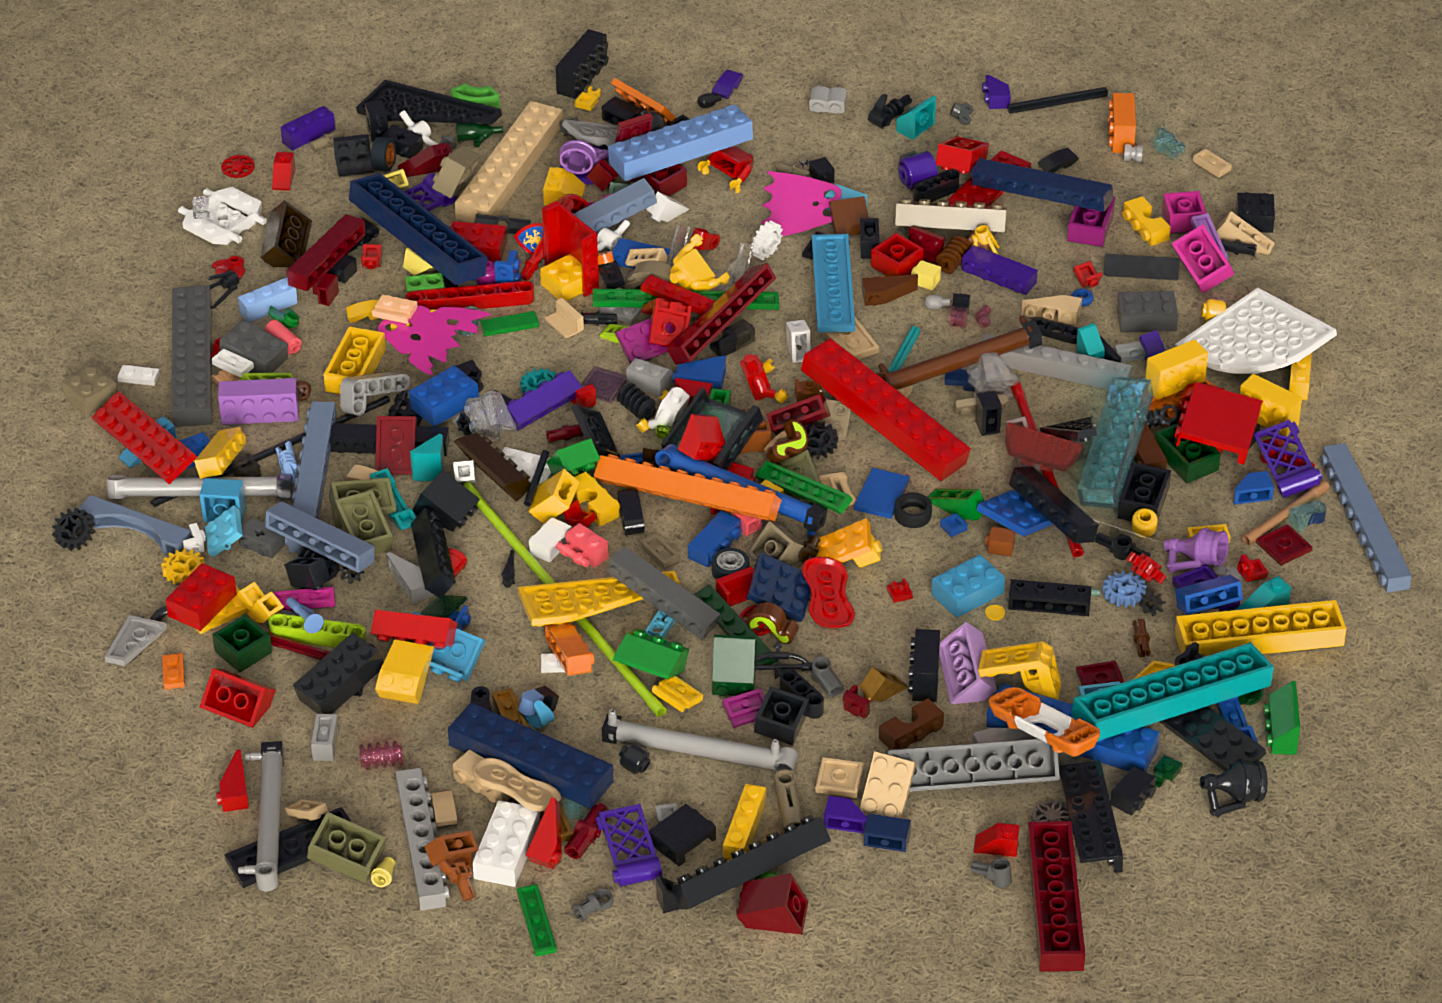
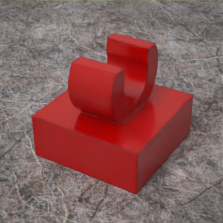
(899, 591)

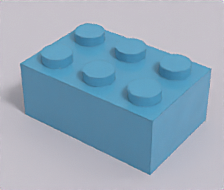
(968, 586)

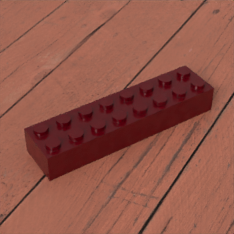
(1055, 896)

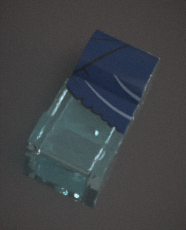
(1306, 515)

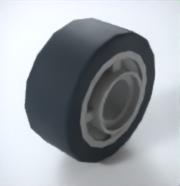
(728, 562)

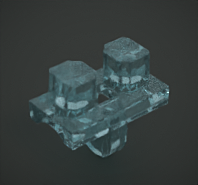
(1165, 138)

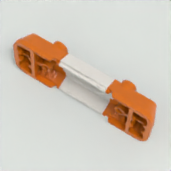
(1024, 709)

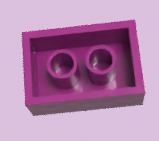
(1090, 225)

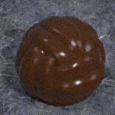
(303, 390)

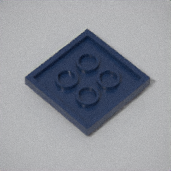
(781, 585)

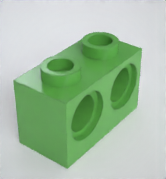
(424, 282)

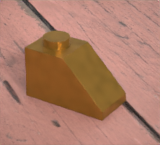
(881, 685)

